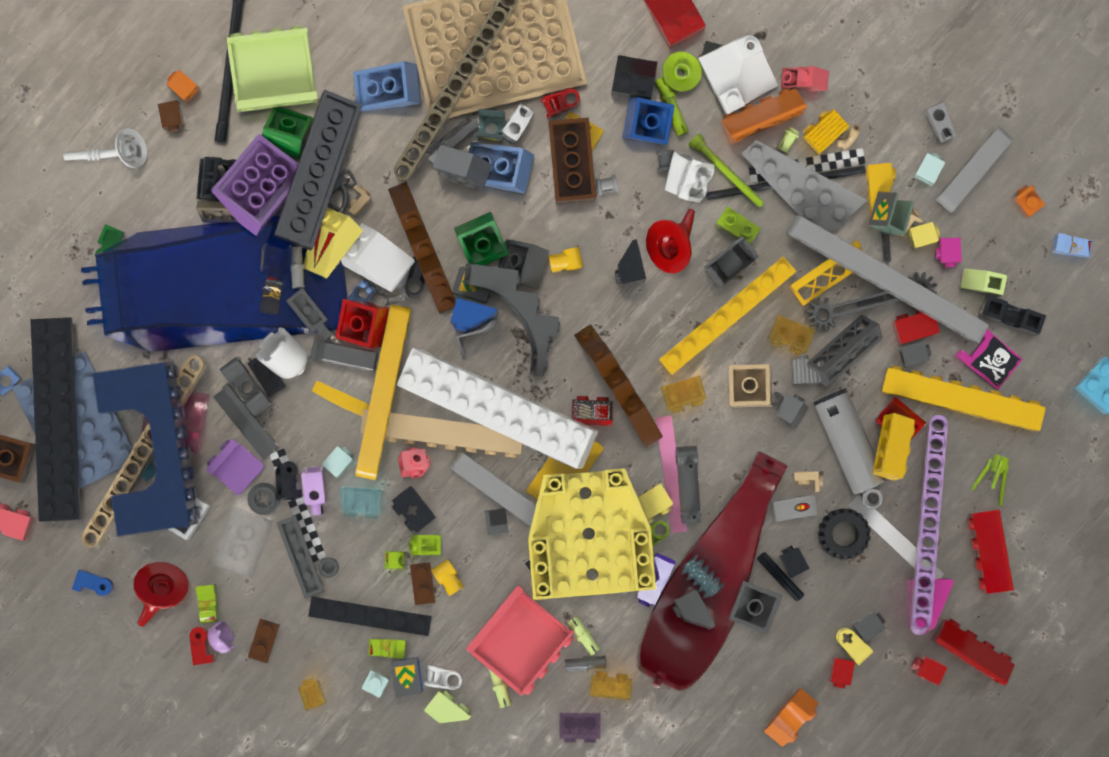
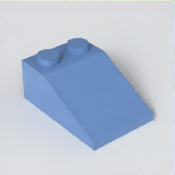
(387, 86)
(509, 166)

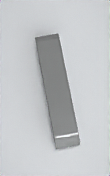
(975, 169)

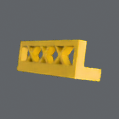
(829, 264)

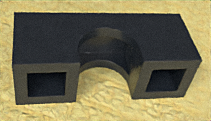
(1009, 315)

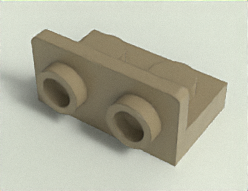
(214, 212)

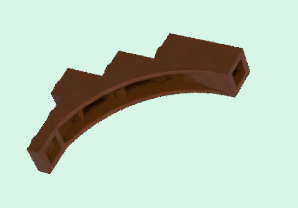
(422, 247)
(619, 385)

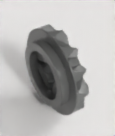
(254, 497)

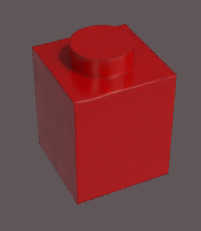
(841, 672)

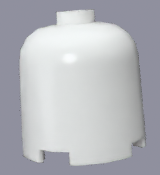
(283, 354)

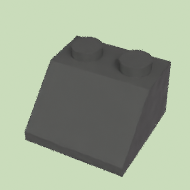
(527, 259)
(755, 607)

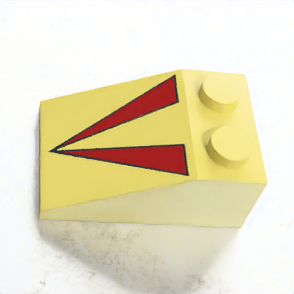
(333, 241)

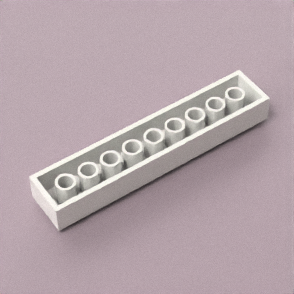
(497, 408)

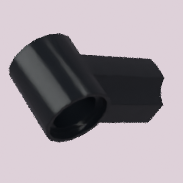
(415, 276)

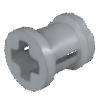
(607, 185)

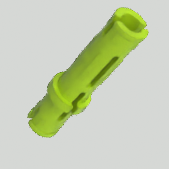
(668, 97)

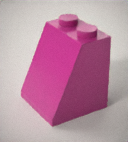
(941, 591)

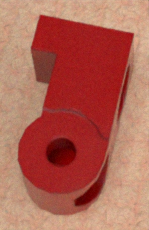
(199, 646)

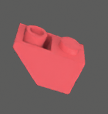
(805, 78)
(15, 523)

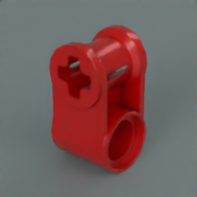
(559, 102)

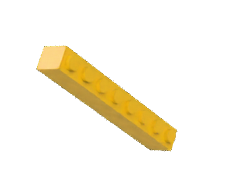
(727, 316)
(963, 399)

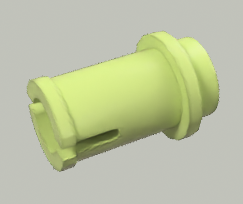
(788, 139)

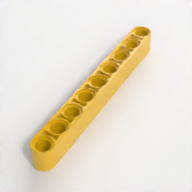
(383, 392)

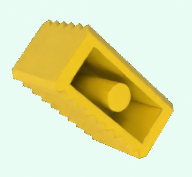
(825, 131)

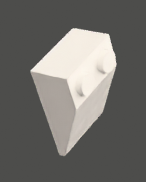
(377, 259)

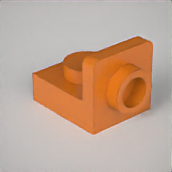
(1029, 200)

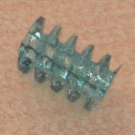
(701, 577)

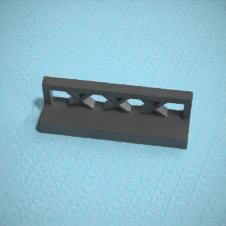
(850, 351)
(246, 421)

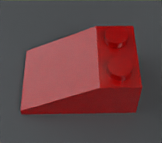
(676, 19)

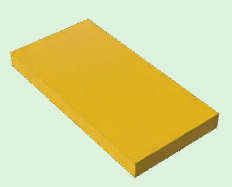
(554, 466)

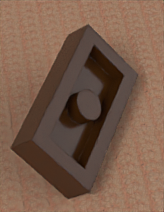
(422, 583)
(263, 640)

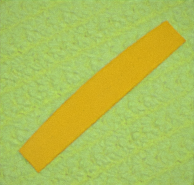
(340, 398)

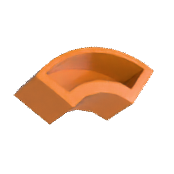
(791, 717)

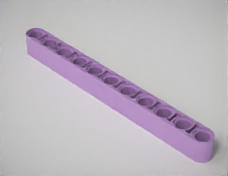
(925, 532)

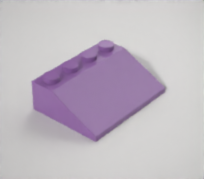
(256, 184)

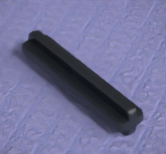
(780, 576)

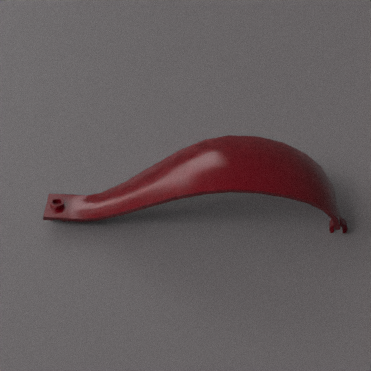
(679, 651)

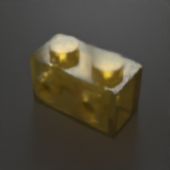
(791, 334)
(683, 393)
(610, 687)

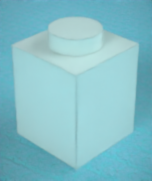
(929, 168)
(338, 461)
(375, 683)

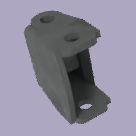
(731, 262)

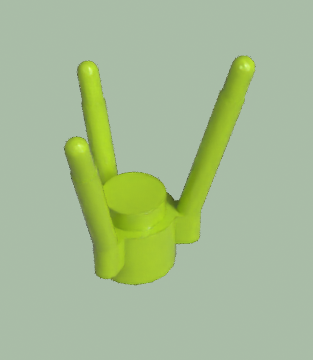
(999, 465)

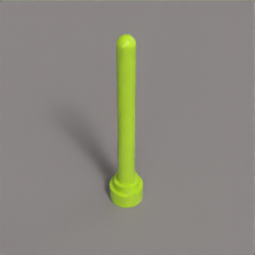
(699, 144)

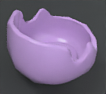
(220, 637)

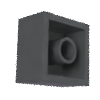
(461, 167)

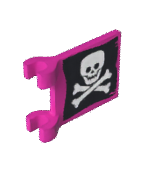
(991, 360)

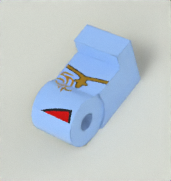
(1072, 245)

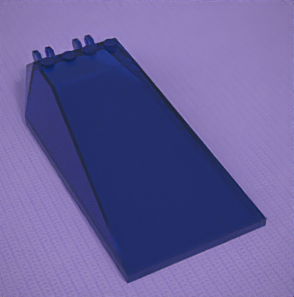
(201, 288)

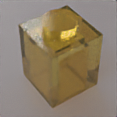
(311, 694)

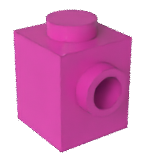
(949, 252)

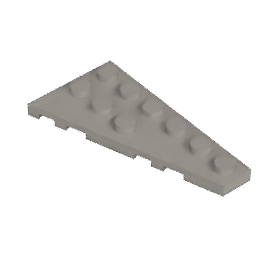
(804, 189)

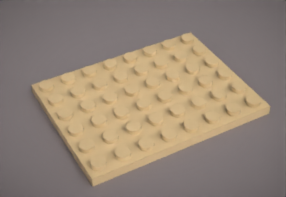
(529, 59)

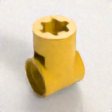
(569, 259)
(446, 575)

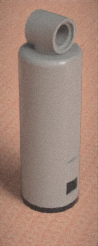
(851, 445)

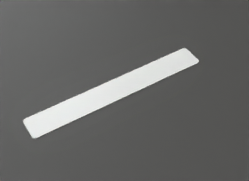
(890, 533)

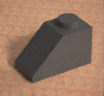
(693, 610)

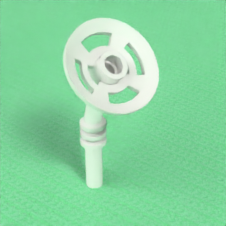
(125, 150)

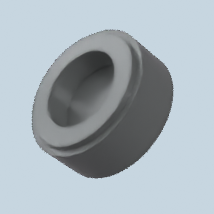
(328, 567)

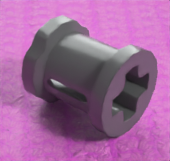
(665, 158)

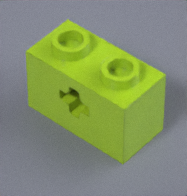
(737, 225)

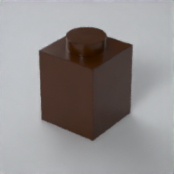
(171, 116)

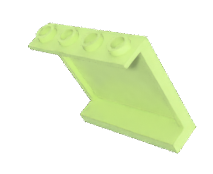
(271, 69)

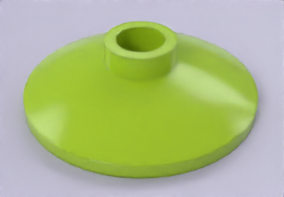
(688, 65)

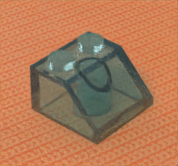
(361, 501)

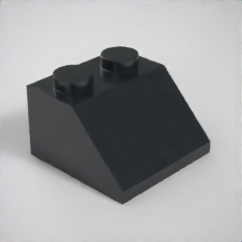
(634, 77)
(630, 268)

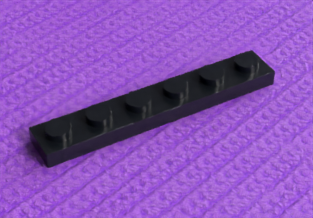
(370, 616)

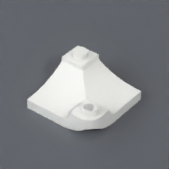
(738, 72)

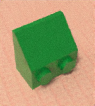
(287, 130)
(481, 240)

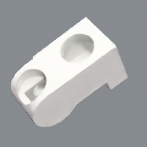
(516, 123)

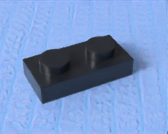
(268, 379)

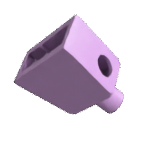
(314, 480)

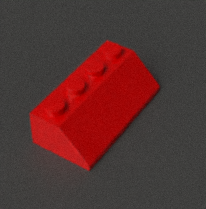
(991, 551)
(973, 652)

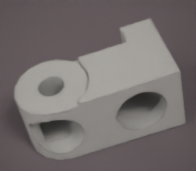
(940, 122)

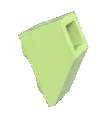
(983, 282)
(445, 710)

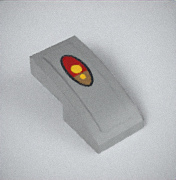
(794, 508)

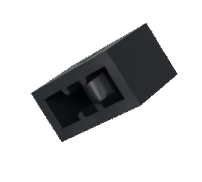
(424, 514)

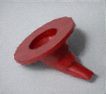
(670, 243)
(159, 587)

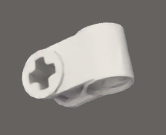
(441, 677)

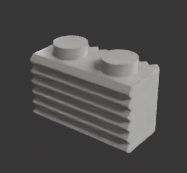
(803, 374)

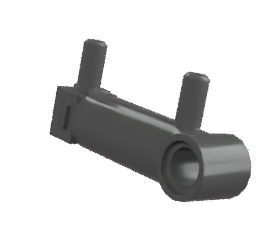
(688, 483)

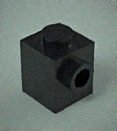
(793, 561)

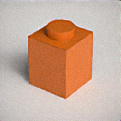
(182, 85)

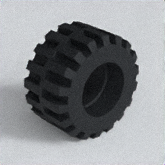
(861, 539)

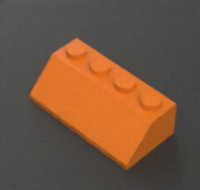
(763, 116)

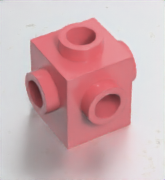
(413, 462)

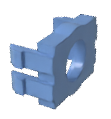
(365, 285)
(14, 376)

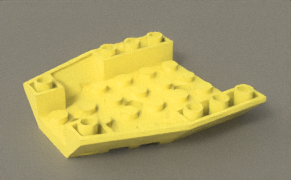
(620, 544)

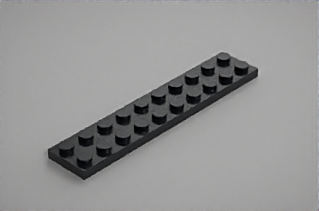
(55, 419)

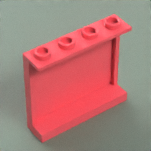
(520, 642)

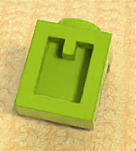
(425, 544)

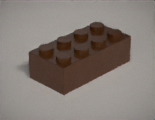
(572, 160)
(15, 458)

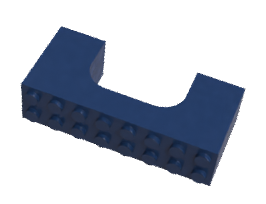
(155, 394)

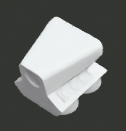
(688, 177)

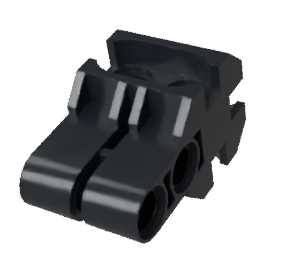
(209, 176)

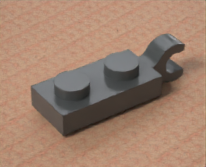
(309, 313)

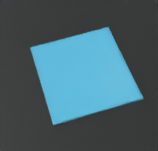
(149, 472)

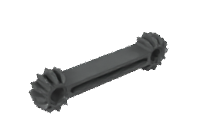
(865, 303)

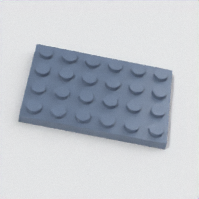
(100, 437)

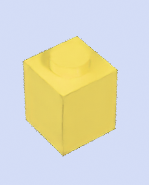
(923, 235)

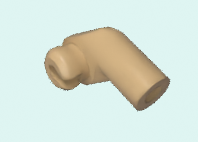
(851, 137)

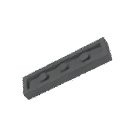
(300, 556)

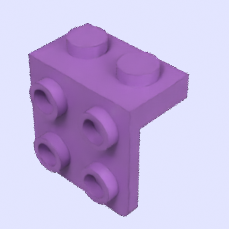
(235, 466)

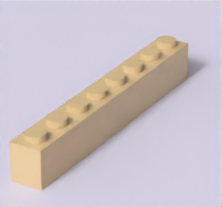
(447, 433)

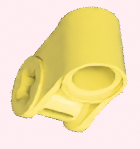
(855, 647)

